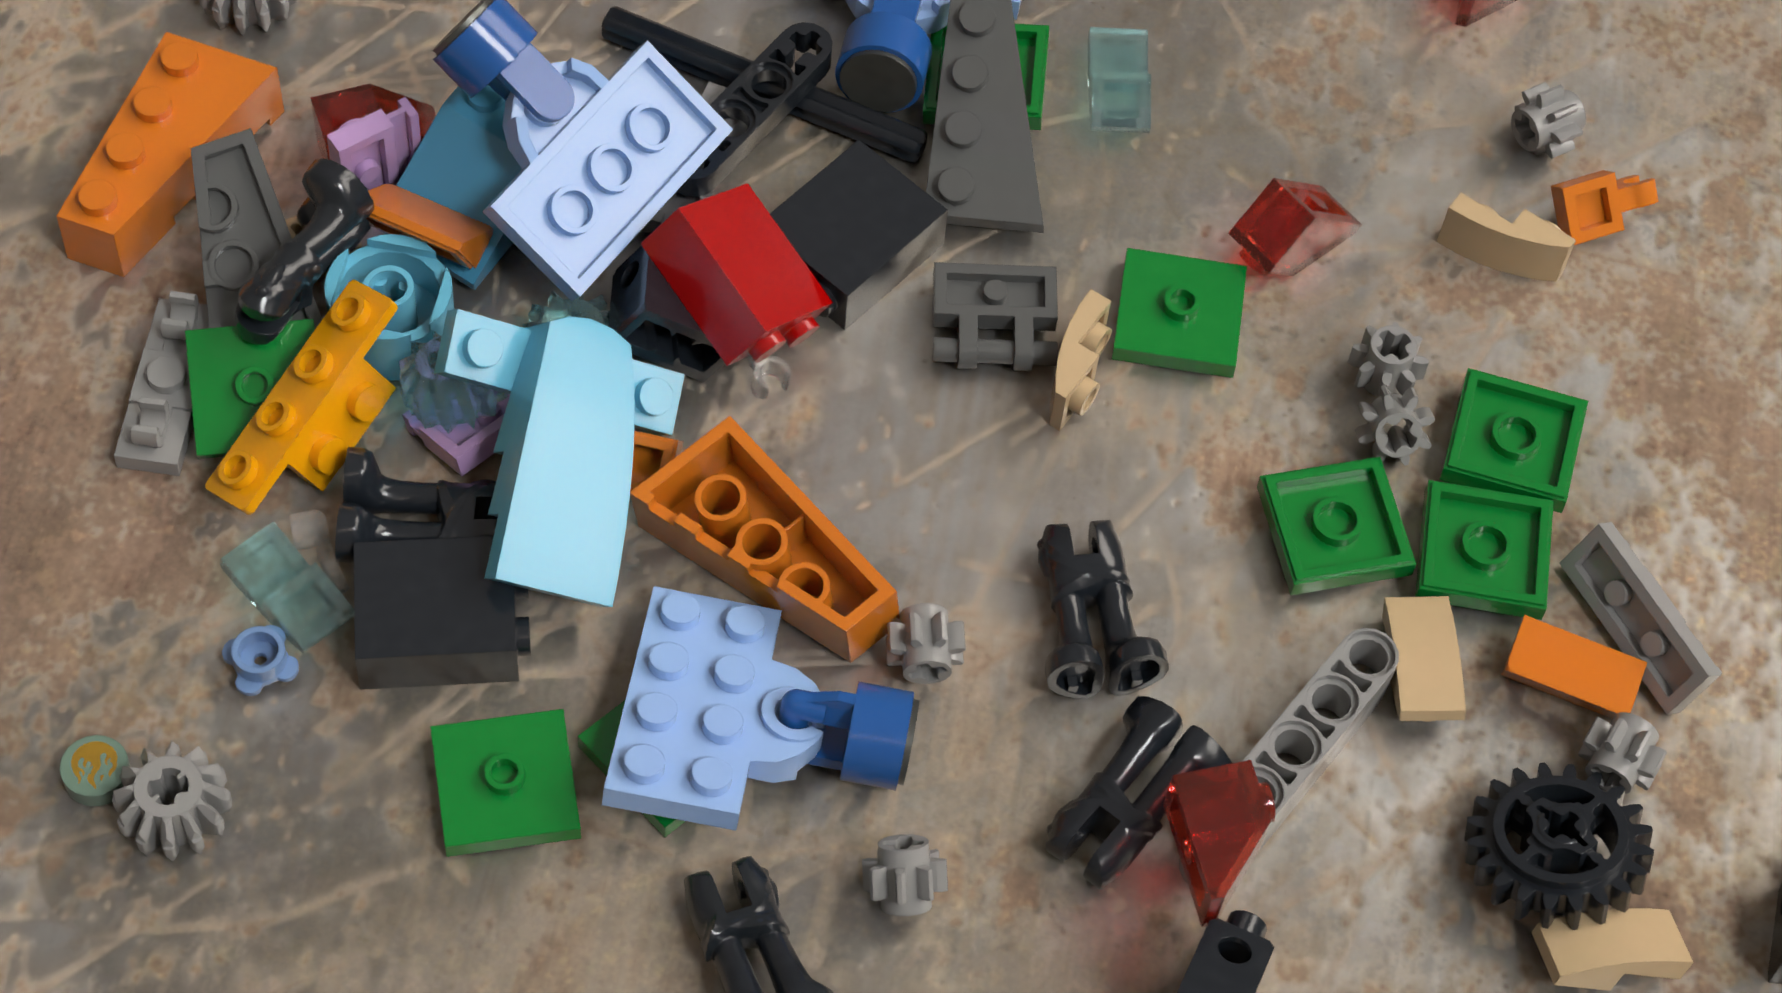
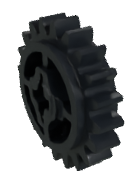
(1559, 857)

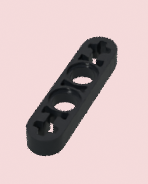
(760, 113)

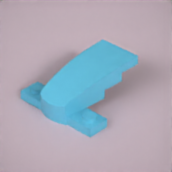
(561, 444)

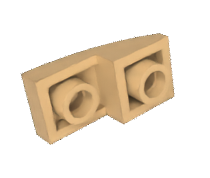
(1521, 248)
(1078, 360)
(1429, 667)
(1599, 955)

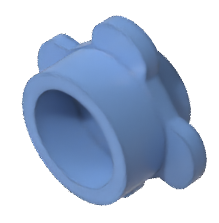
(254, 643)

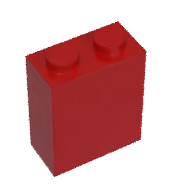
(737, 275)

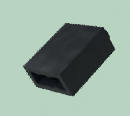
(861, 230)
(433, 616)

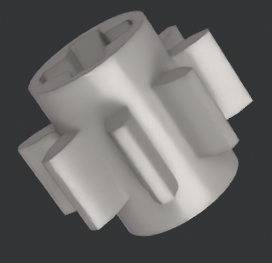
(1548, 120)
(1388, 359)
(1390, 409)
(925, 643)
(1623, 751)
(905, 875)

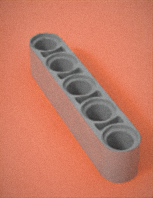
(1313, 737)

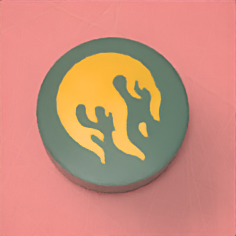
(93, 769)

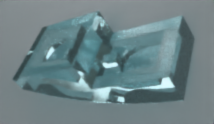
(1119, 80)
(287, 588)

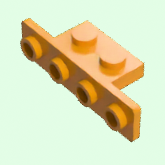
(315, 407)

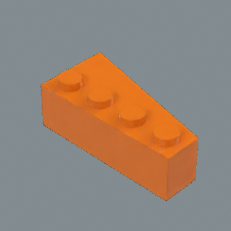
(145, 159)
(764, 537)

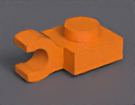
(1595, 203)

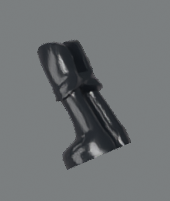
(331, 222)
(459, 507)
(1074, 586)
(1103, 803)
(752, 927)

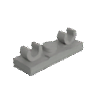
(160, 401)
(1640, 617)

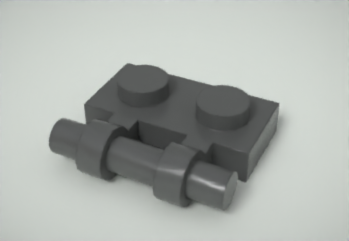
(995, 298)

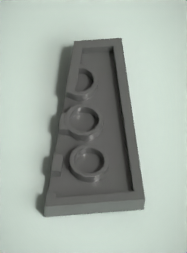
(981, 128)
(236, 222)

